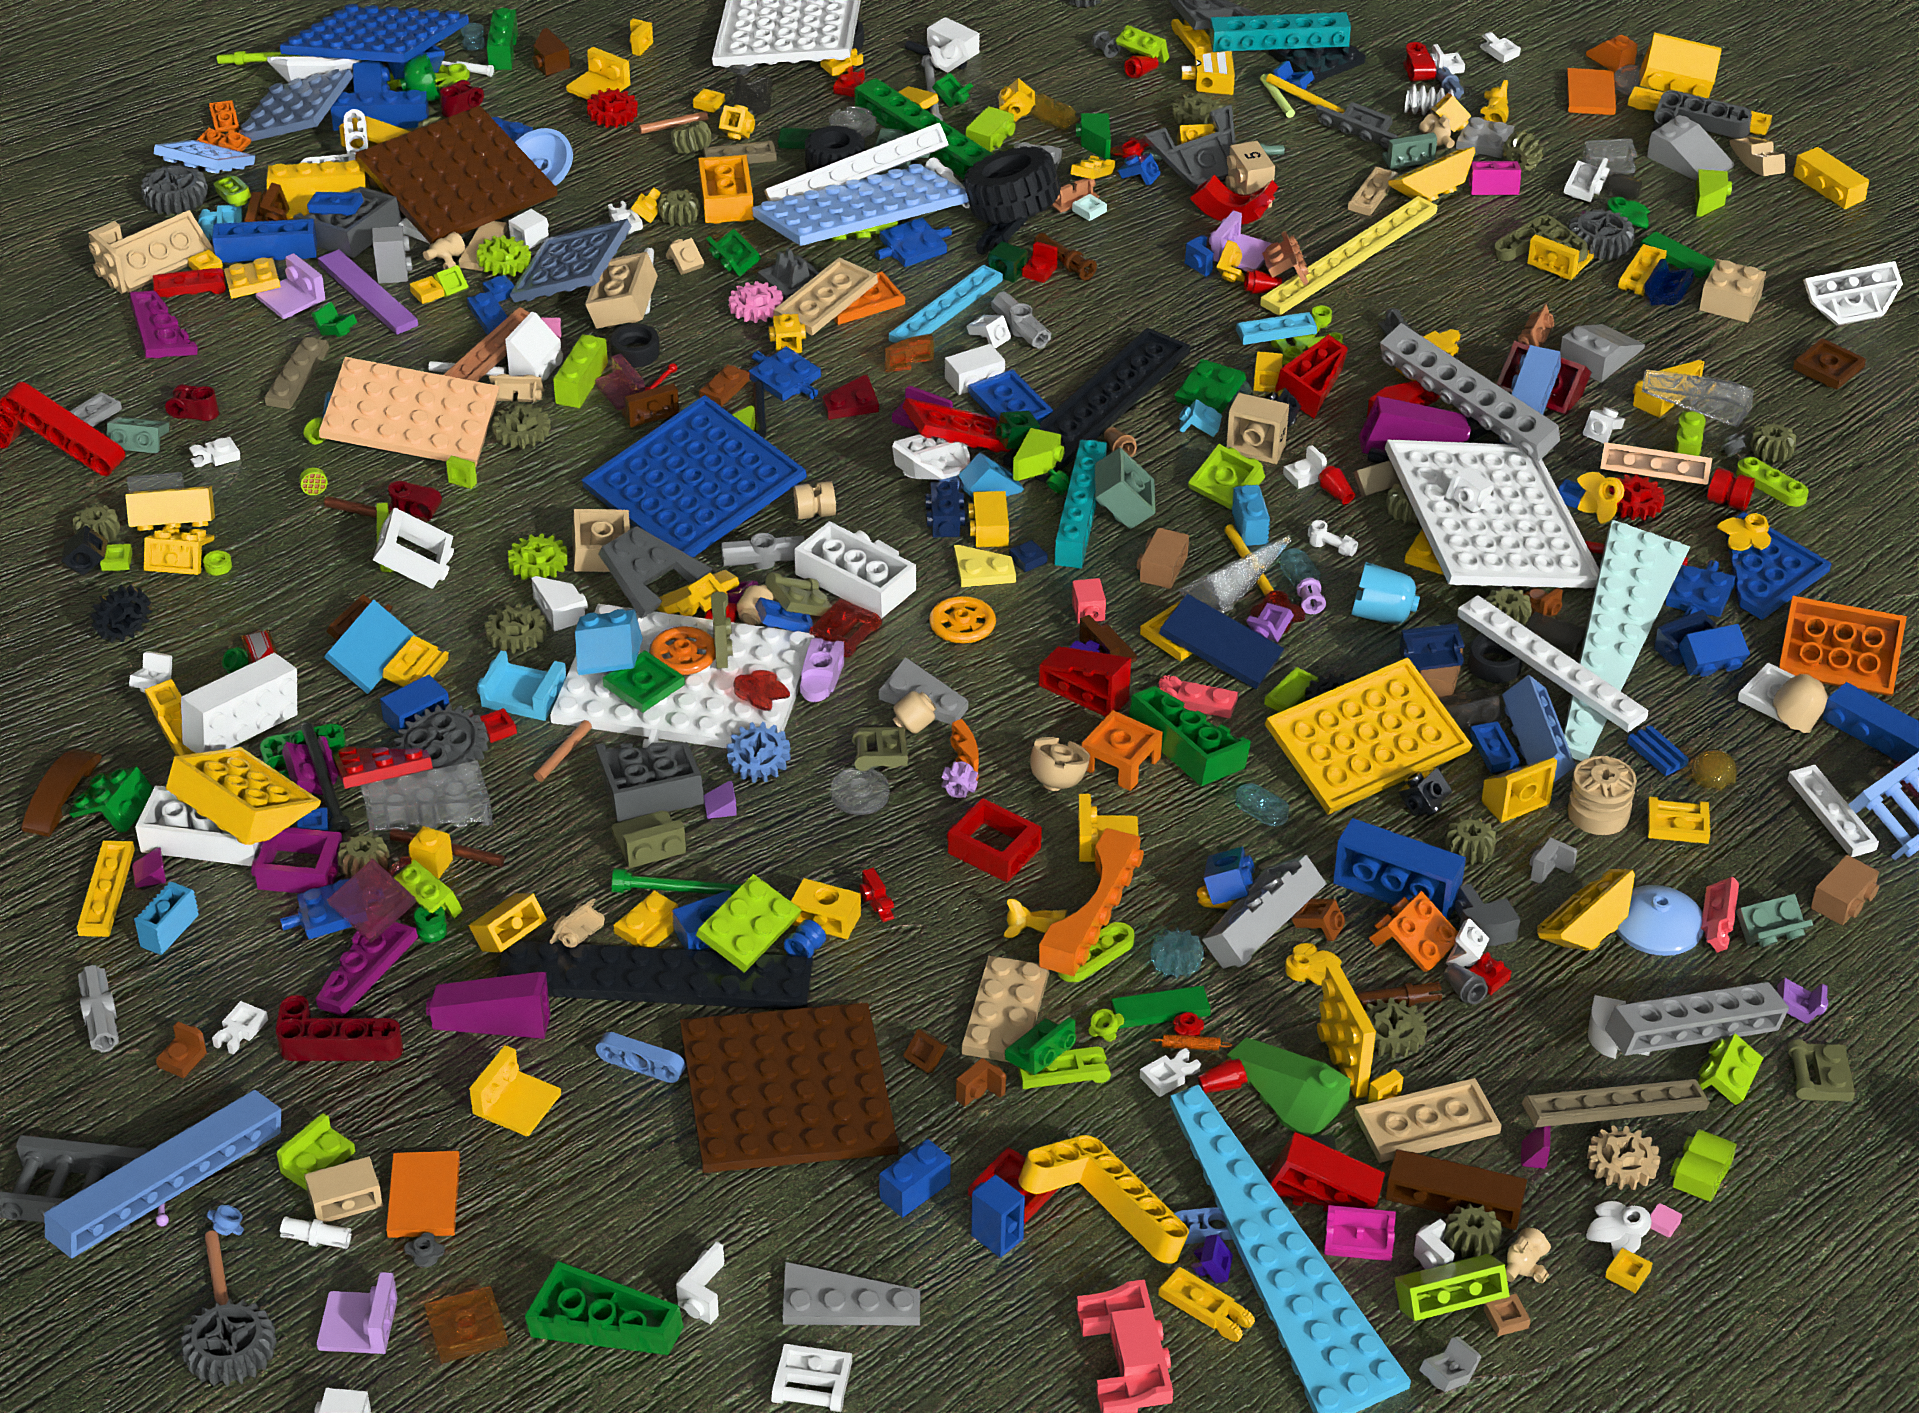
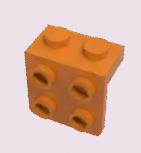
(1418, 930)

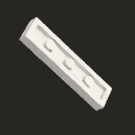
(1833, 811)

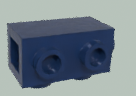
(945, 508)

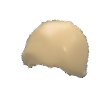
(1800, 702)

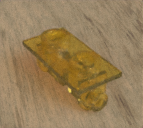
(1060, 115)

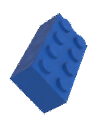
(1396, 866)

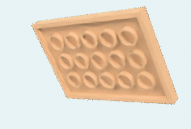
(409, 411)

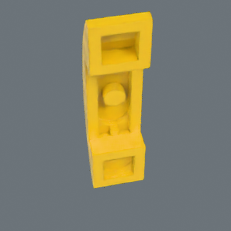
(166, 706)

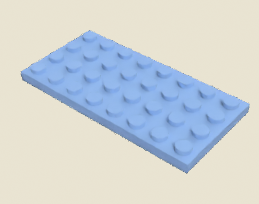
(860, 204)

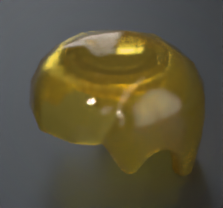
(1714, 769)

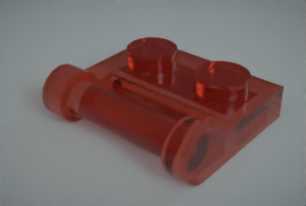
(841, 620)

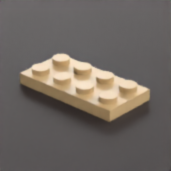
(160, 249)
(828, 294)
(1004, 1006)
(1427, 1119)

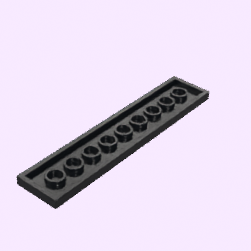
(1110, 393)
(662, 975)

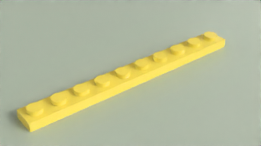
(1349, 255)

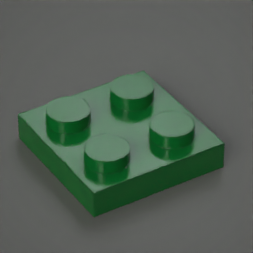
(1211, 385)
(645, 683)

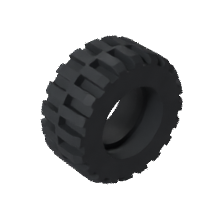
(1012, 184)

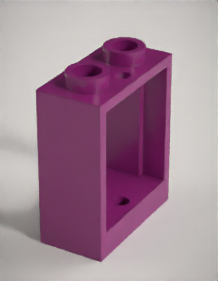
(293, 878)

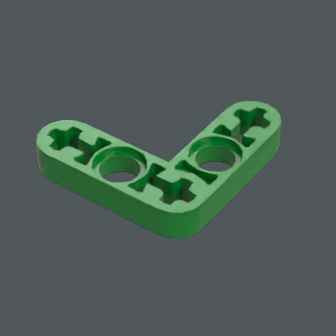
(278, 741)

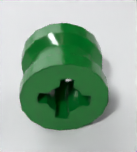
(430, 926)

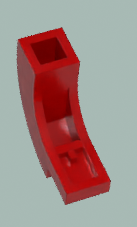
(1219, 201)

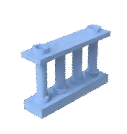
(1891, 786)

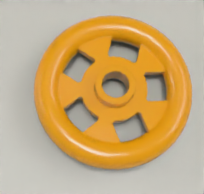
(962, 619)

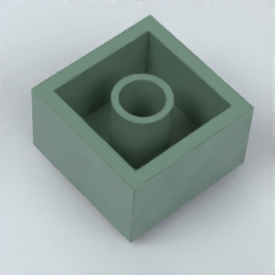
(1124, 488)

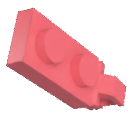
(1720, 912)

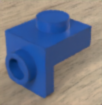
(1299, 79)
(1141, 165)
(1199, 256)

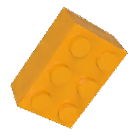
(726, 189)

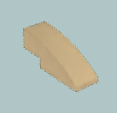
(1759, 155)

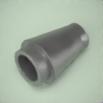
(1468, 985)

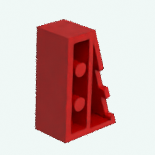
(1313, 374)
(1087, 678)
(1323, 1176)

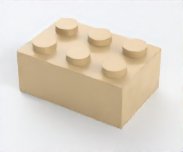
(622, 291)

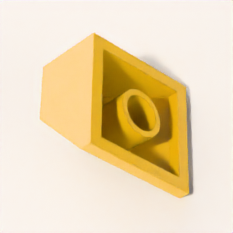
(1519, 790)

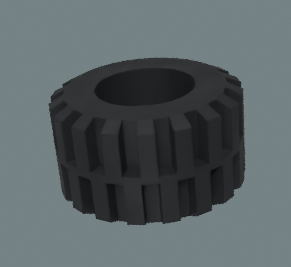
(831, 145)

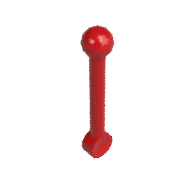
(672, 368)

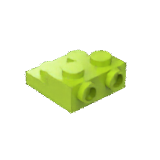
(1224, 472)

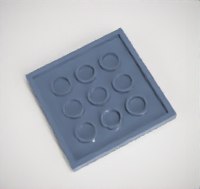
(295, 105)
(570, 261)

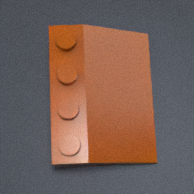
(1843, 644)

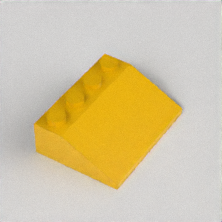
(304, 179)
(239, 793)

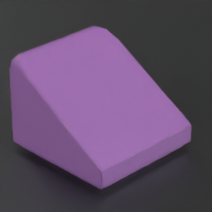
(720, 801)

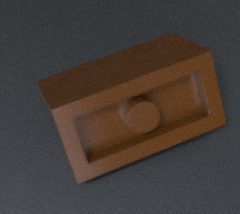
(1105, 636)

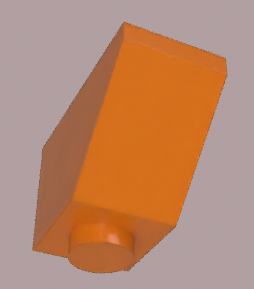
(1614, 53)

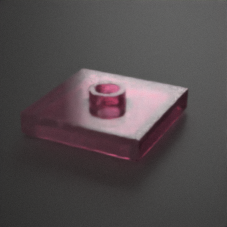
(371, 900)

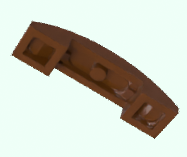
(54, 789)

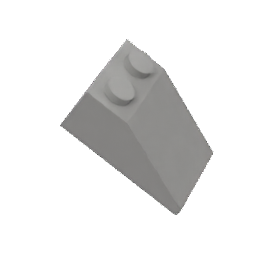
(1686, 148)
(1599, 349)

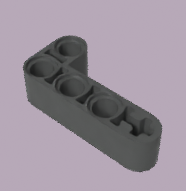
(1708, 113)

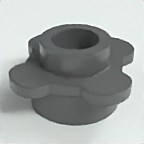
(1733, 444)
(424, 1250)

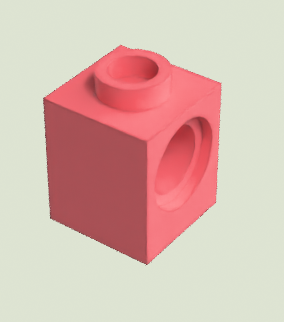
(1088, 599)

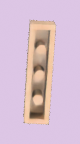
(1656, 463)

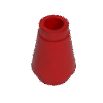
(1140, 65)
(1260, 282)
(1336, 484)
(1223, 1077)

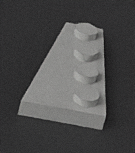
(836, 1298)

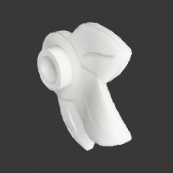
(1616, 1228)

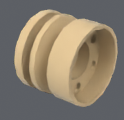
(1601, 795)

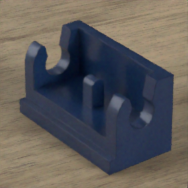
(1673, 633)
(1432, 646)

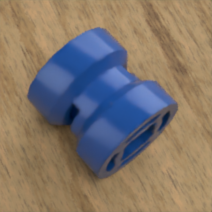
(807, 938)

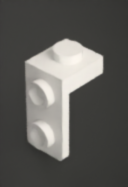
(690, 1288)

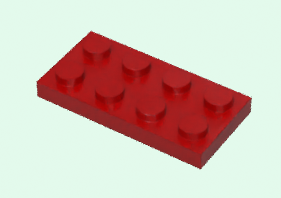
(954, 425)

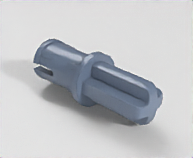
(1449, 81)

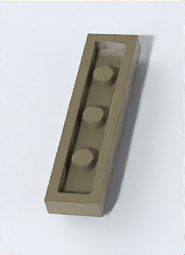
(296, 372)

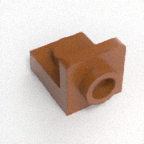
(1545, 603)
(1321, 914)
(183, 1051)
(977, 1079)

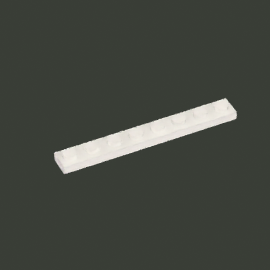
(865, 163)
(1553, 663)

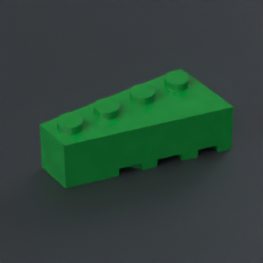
(1188, 739)
(602, 1313)

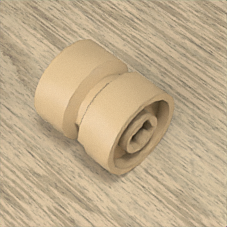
(814, 500)

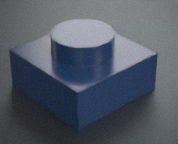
(1028, 556)

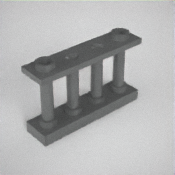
(63, 1157)

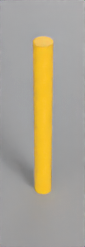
(1301, 93)
(1243, 550)

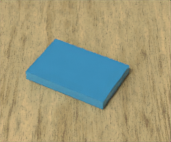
(369, 646)

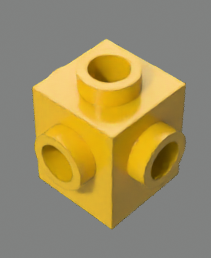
(1017, 99)
(736, 122)
(787, 332)

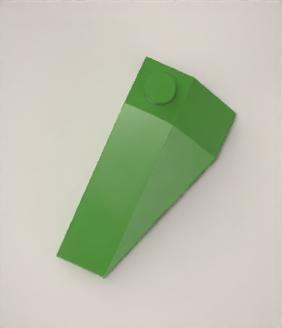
(1297, 1088)

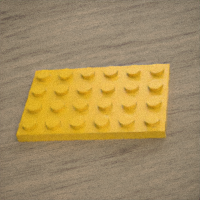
(1367, 735)

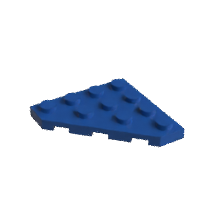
(1774, 574)

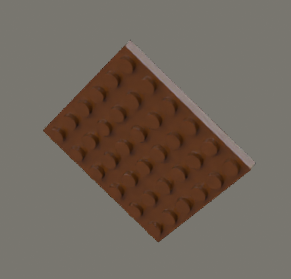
(456, 174)
(787, 1087)

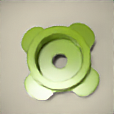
(1102, 1018)

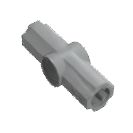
(1021, 320)
(760, 551)
(98, 1008)

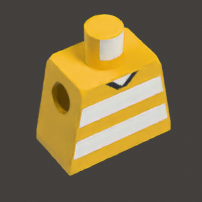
(1211, 73)

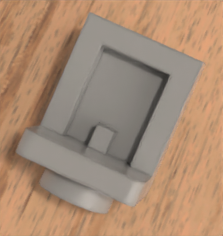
(1550, 856)
(1453, 1366)

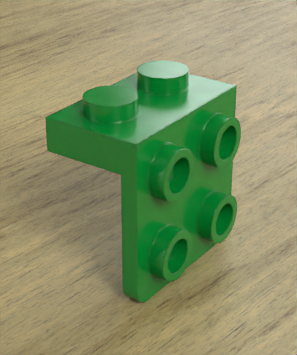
(117, 795)

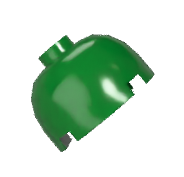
(420, 76)

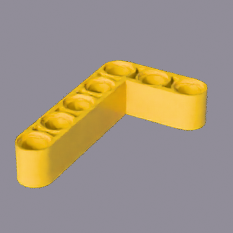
(1112, 1185)

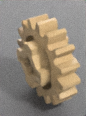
(1623, 1157)

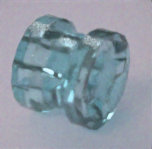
(473, 36)

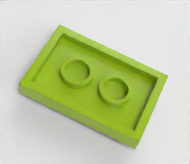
(748, 923)

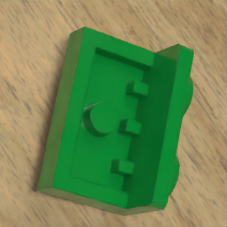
(734, 252)

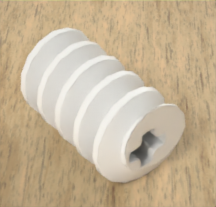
(1422, 99)

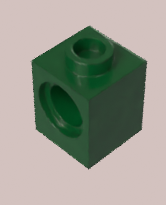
(1008, 260)
(1014, 427)

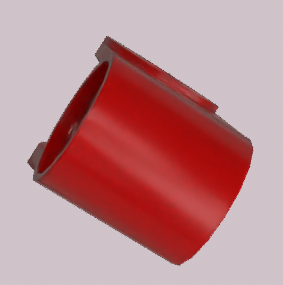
(1419, 63)

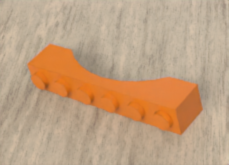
(1069, 940)

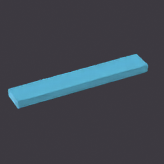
(948, 304)

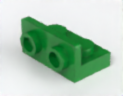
(1042, 1045)

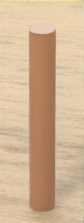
(672, 122)
(563, 750)
(216, 1267)

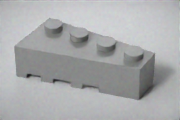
(1269, 905)

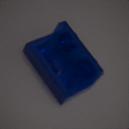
(1668, 286)

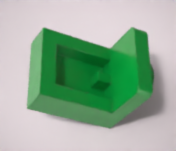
(952, 91)
(330, 322)

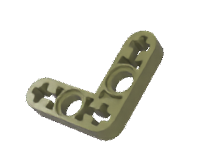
(1511, 246)

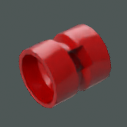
(1734, 490)

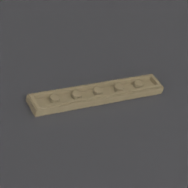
(1615, 1103)

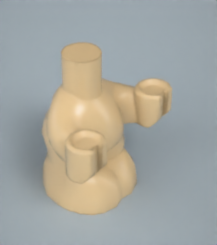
(1440, 127)
(446, 248)
(1525, 1253)

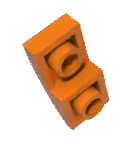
(224, 116)
(231, 140)
(965, 744)

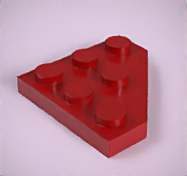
(377, 764)

